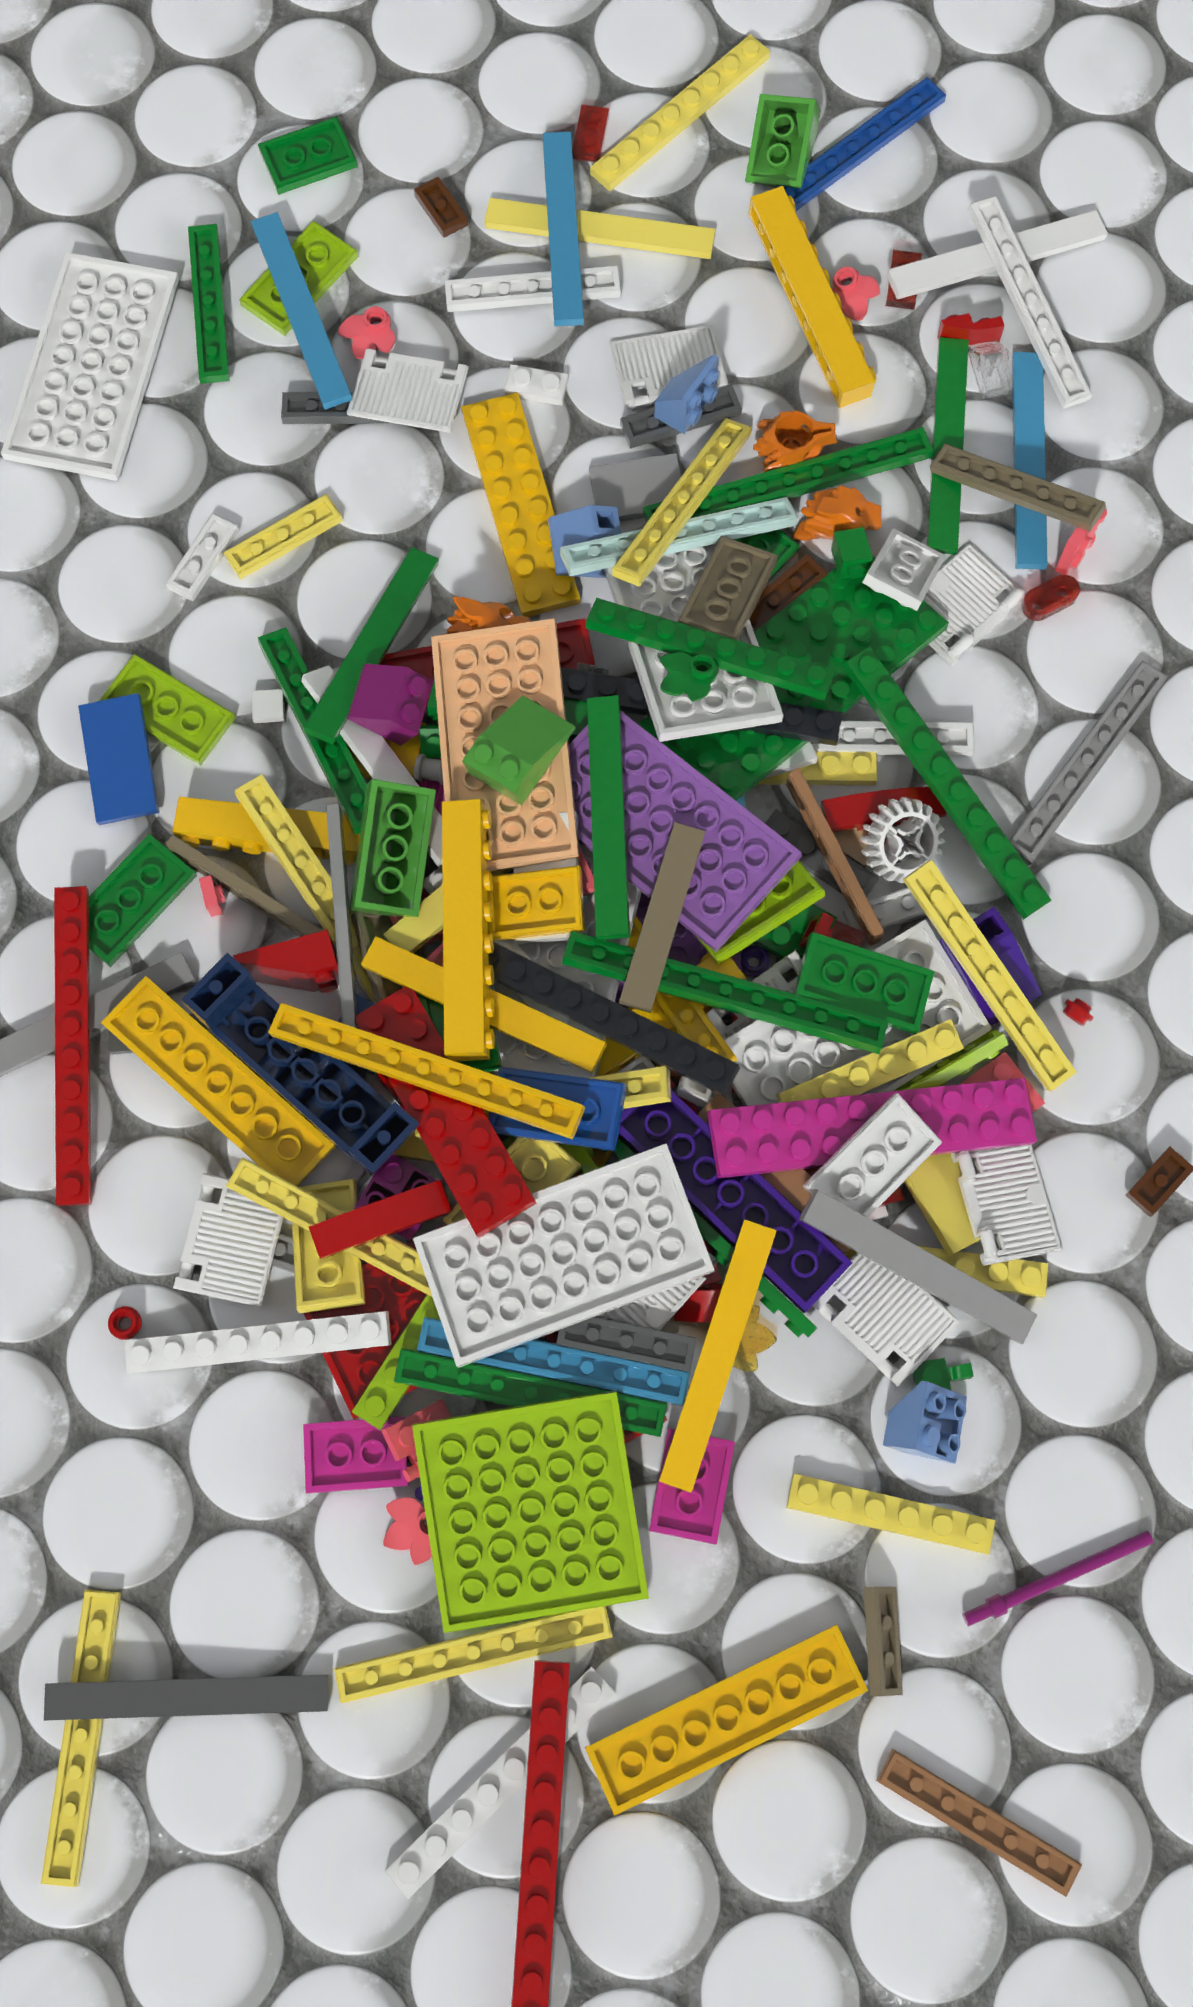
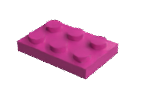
(350, 1457)
(697, 1513)

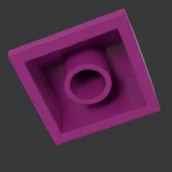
(390, 701)

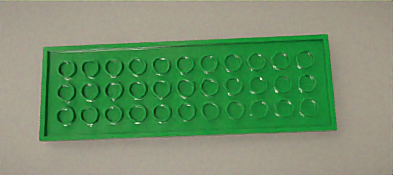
(827, 629)

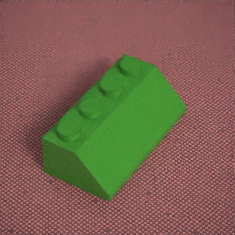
(392, 849)

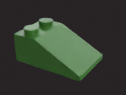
(782, 140)
(518, 749)

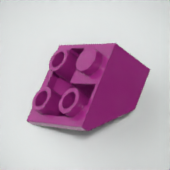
(391, 1179)

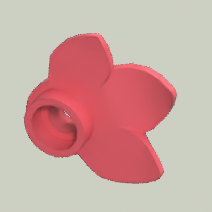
(856, 294)
(366, 334)
(408, 1529)

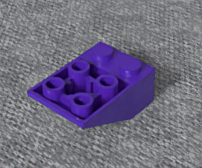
(1010, 954)

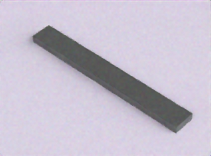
(185, 1697)

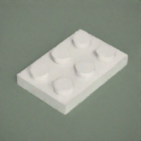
(904, 569)

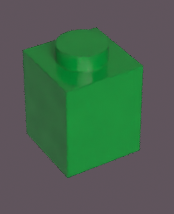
(851, 553)

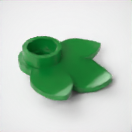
(688, 675)

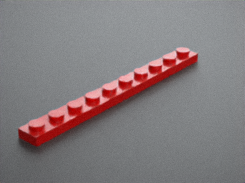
(72, 1046)
(540, 1834)

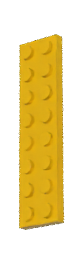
(518, 502)
(217, 1083)
(725, 1719)

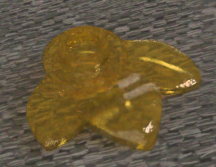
(754, 1340)

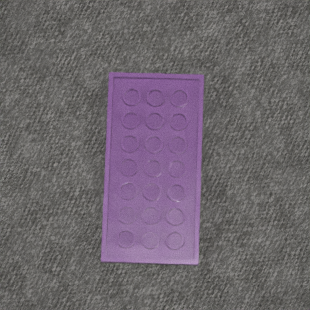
(739, 852)

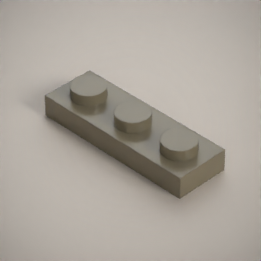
(883, 1641)

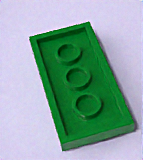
(134, 898)
(864, 982)

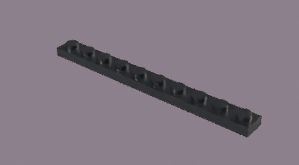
(797, 721)
(613, 1020)

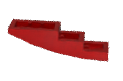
(854, 809)
(380, 1219)

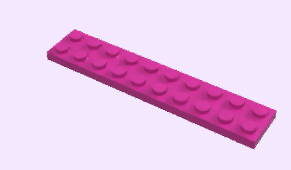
(812, 1131)

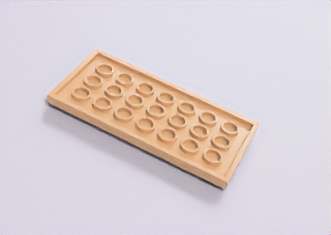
(475, 683)

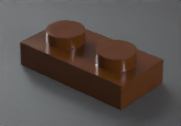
(441, 207)
(1160, 1181)

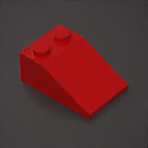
(298, 963)

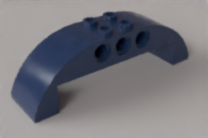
(313, 1083)

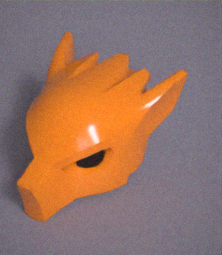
(789, 442)
(837, 511)
(477, 615)

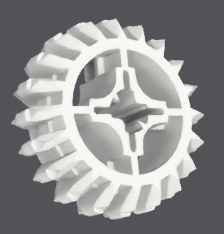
(920, 823)

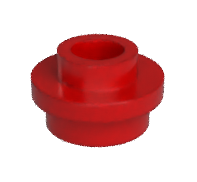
(1078, 1011)
(116, 1318)

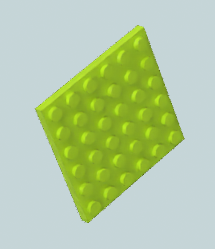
(530, 1511)

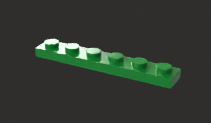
(208, 304)

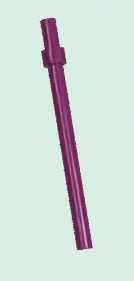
(998, 1605)

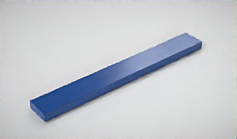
(867, 140)

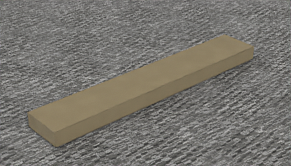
(1018, 487)
(241, 888)
(662, 917)

